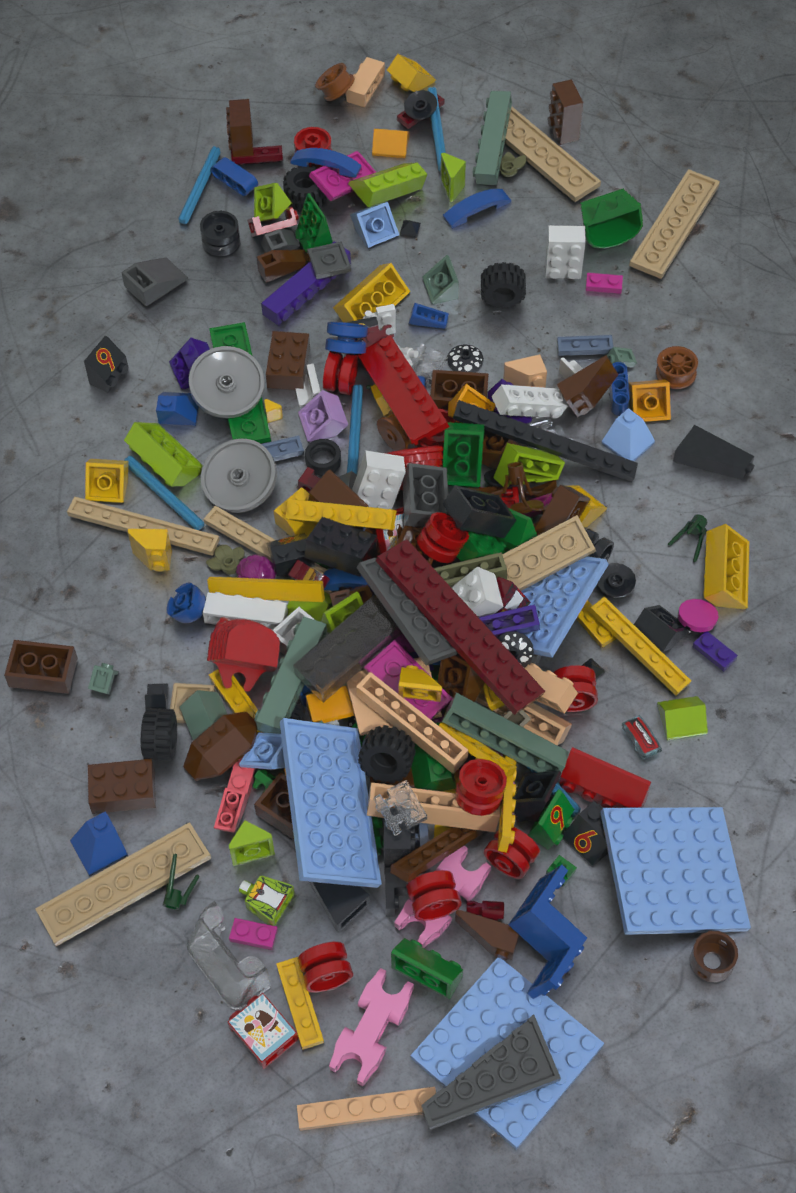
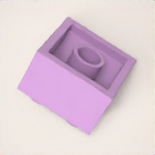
(323, 417)

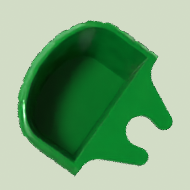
(611, 219)

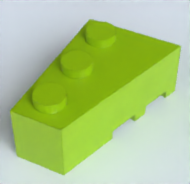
(537, 464)

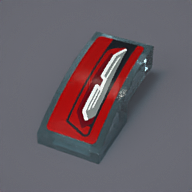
(642, 737)

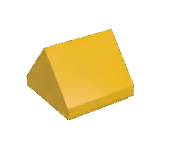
(273, 411)

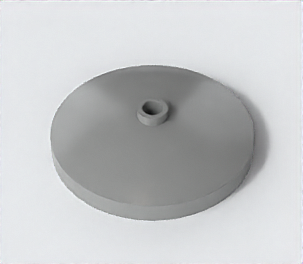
(226, 367)
(238, 475)

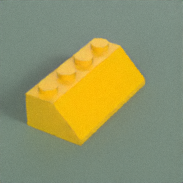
(378, 289)
(726, 568)

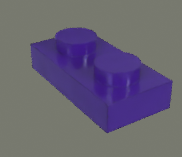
(715, 651)

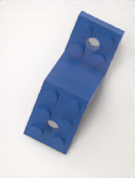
(548, 932)

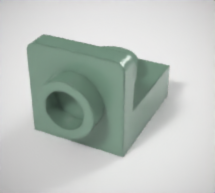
(622, 355)
(102, 678)

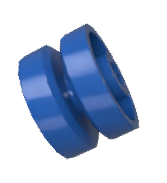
(346, 337)

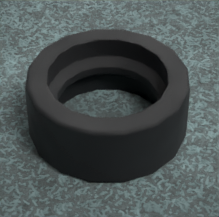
(323, 445)

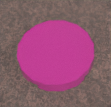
(698, 615)

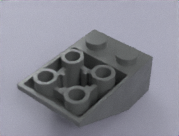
(152, 279)

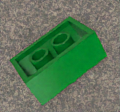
(521, 532)
(429, 773)
(426, 967)

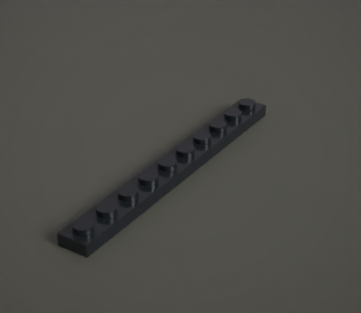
(546, 441)

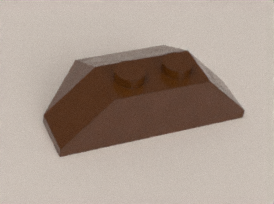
(221, 746)

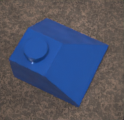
(176, 409)
(98, 844)

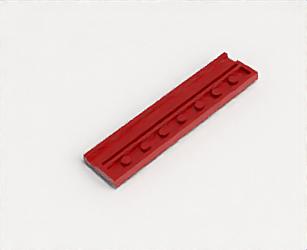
(402, 390)

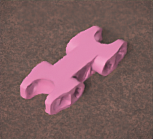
(467, 884)
(363, 1042)

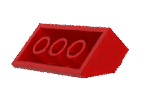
(603, 782)

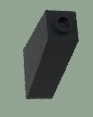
(713, 454)
(341, 902)

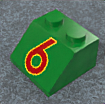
(552, 821)

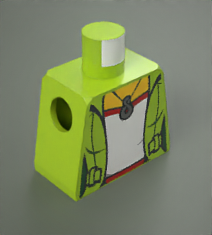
(267, 898)

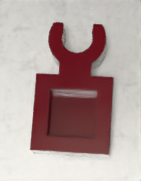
(375, 335)
(488, 909)

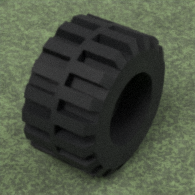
(299, 184)
(503, 285)
(158, 734)
(393, 743)

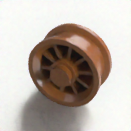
(335, 82)
(677, 366)
(393, 432)

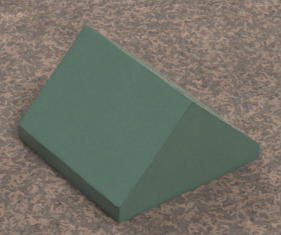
(442, 282)
(202, 711)

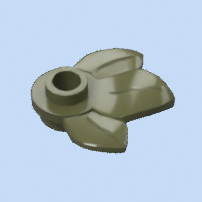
(510, 164)
(226, 559)

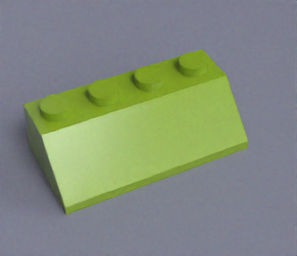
(389, 183)
(163, 453)

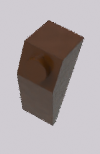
(492, 935)

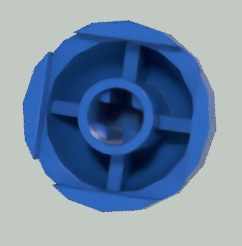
(187, 604)

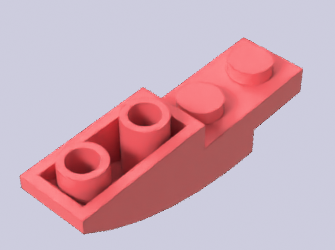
(235, 798)

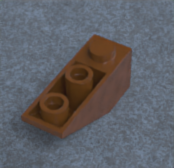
(281, 262)

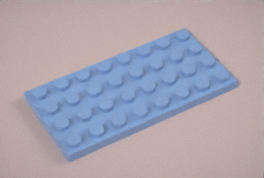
(329, 804)

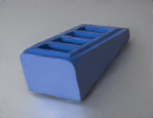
(418, 317)

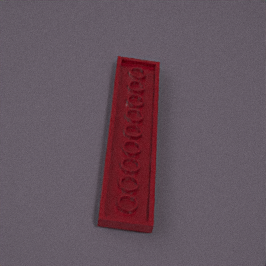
(460, 626)

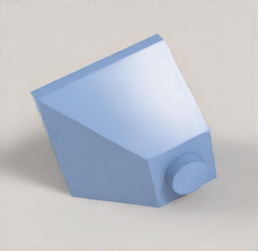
(375, 224)
(628, 436)
(266, 752)

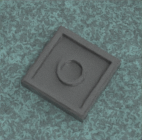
(329, 260)

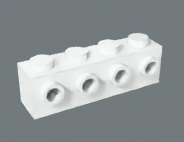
(529, 401)
(238, 607)

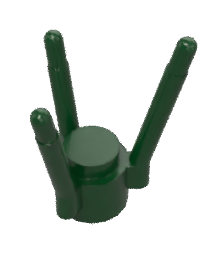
(695, 526)
(173, 897)

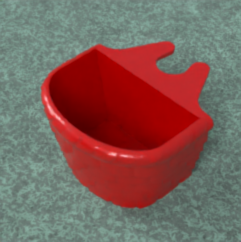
(422, 455)
(243, 648)

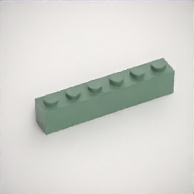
(493, 138)
(285, 685)
(504, 735)

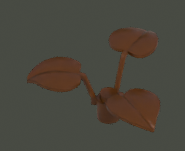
(516, 476)

